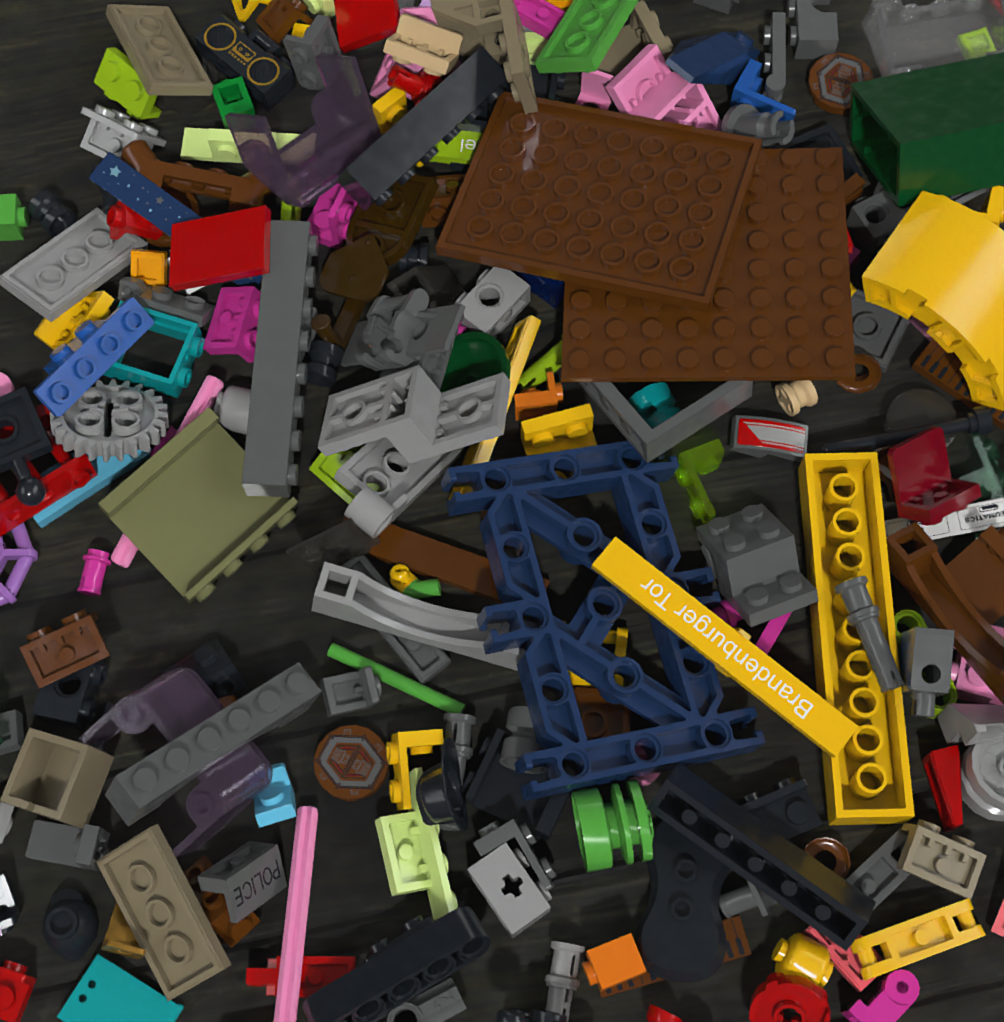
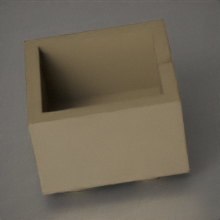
(57, 778)

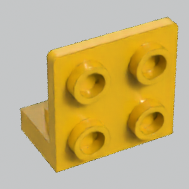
(559, 432)

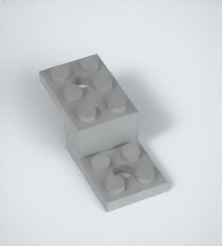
(415, 414)

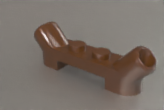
(241, 191)

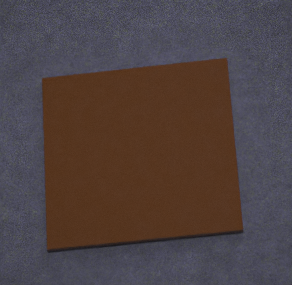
(776, 308)

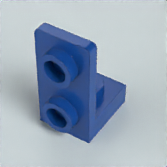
(747, 92)

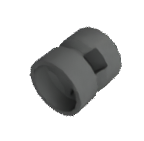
(521, 739)

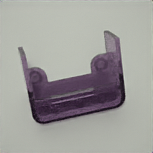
(317, 157)
(176, 705)

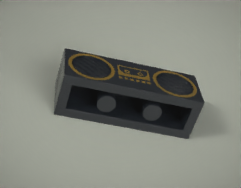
(237, 55)

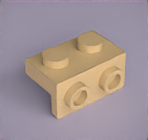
(424, 45)

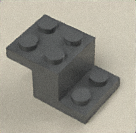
(756, 564)

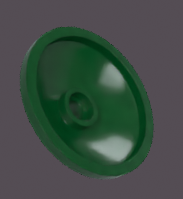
(474, 358)

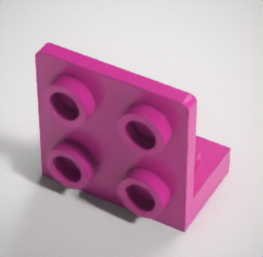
(332, 216)

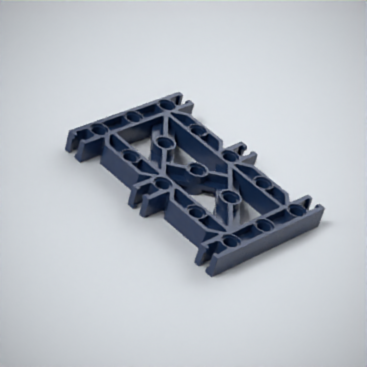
(555, 647)

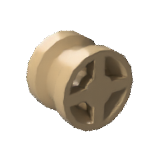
(795, 395)

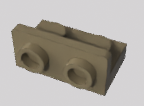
(941, 860)

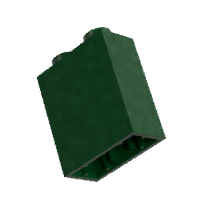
(932, 128)

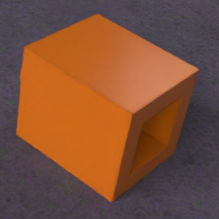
(613, 963)

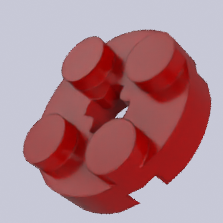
(791, 992)

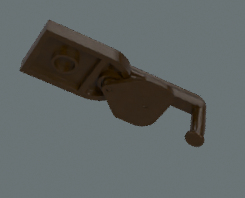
(373, 243)

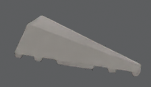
(972, 723)

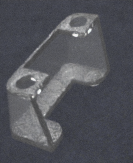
(932, 34)

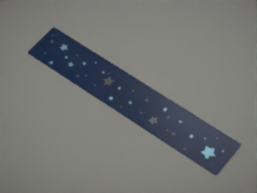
(147, 199)

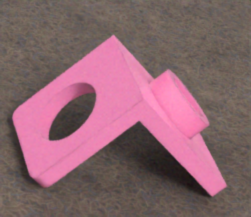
(594, 90)

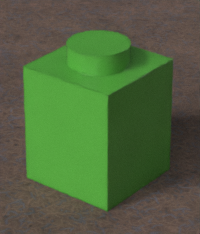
(12, 218)

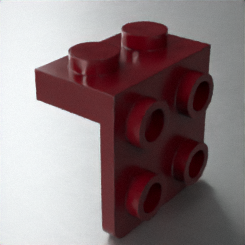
(924, 479)

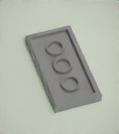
(70, 266)

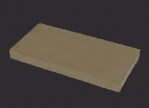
(159, 50)
(163, 912)

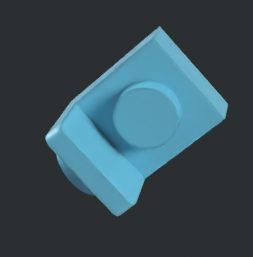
(277, 800)

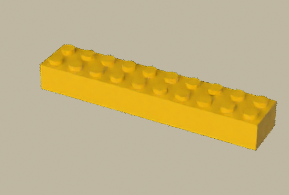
(841, 542)

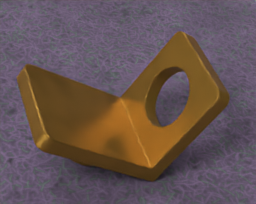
(120, 938)

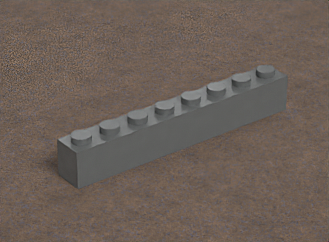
(278, 361)

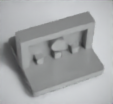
(114, 130)

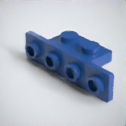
(90, 354)

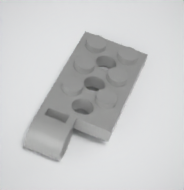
(377, 510)

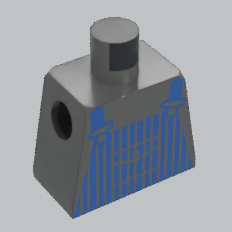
(929, 652)

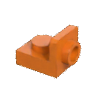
(536, 403)

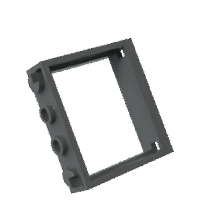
(656, 441)

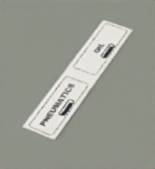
(972, 519)

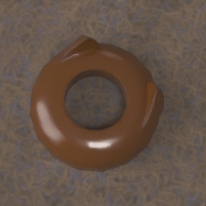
(866, 382)
(838, 850)

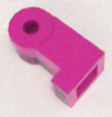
(894, 996)

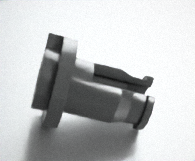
(748, 122)

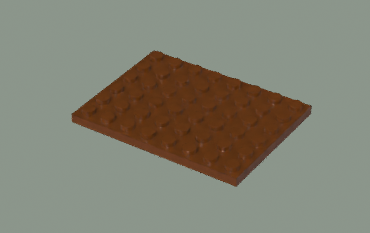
(602, 200)

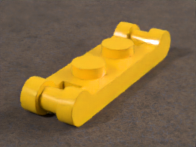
(917, 939)

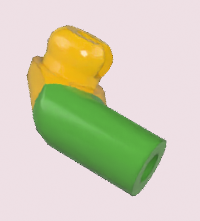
(411, 586)

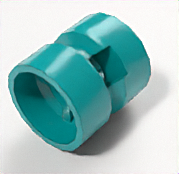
(654, 403)

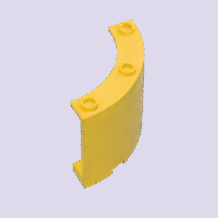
(949, 275)

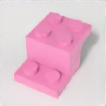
(654, 92)

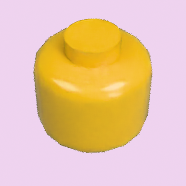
(803, 958)

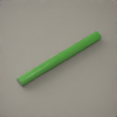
(396, 679)

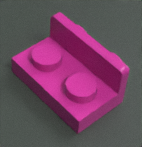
(234, 323)

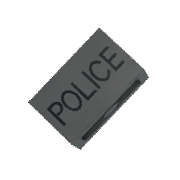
(246, 878)

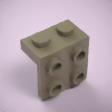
(633, 38)

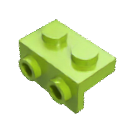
(123, 85)

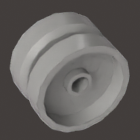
(984, 779)

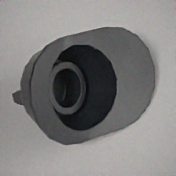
(440, 791)

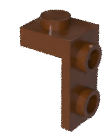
(216, 909)

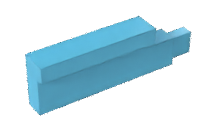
(106, 472)

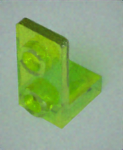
(702, 460)

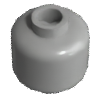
(233, 408)

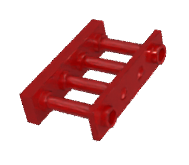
(70, 476)

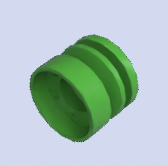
(612, 825)

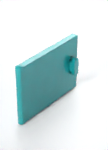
(116, 996)

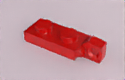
(316, 973)

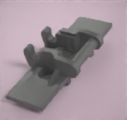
(402, 339)

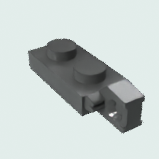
(165, 301)

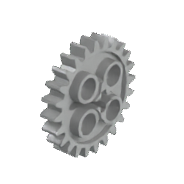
(136, 421)

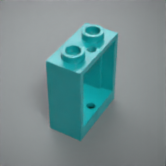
(182, 372)

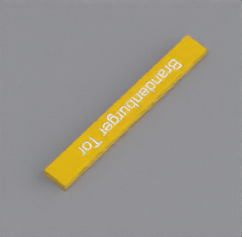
(725, 647)

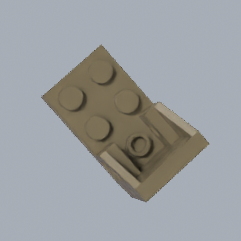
(485, 25)

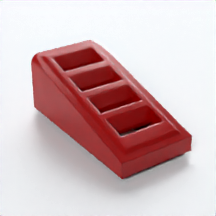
(944, 778)

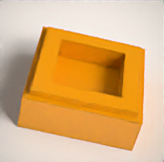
(149, 266)

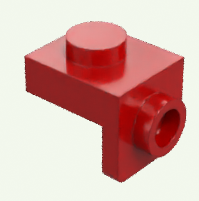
(125, 220)

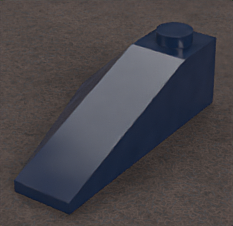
(713, 58)

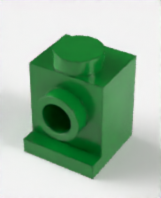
(232, 97)

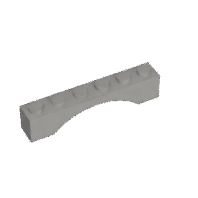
(365, 602)

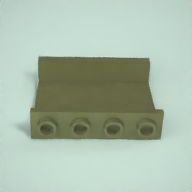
(192, 511)

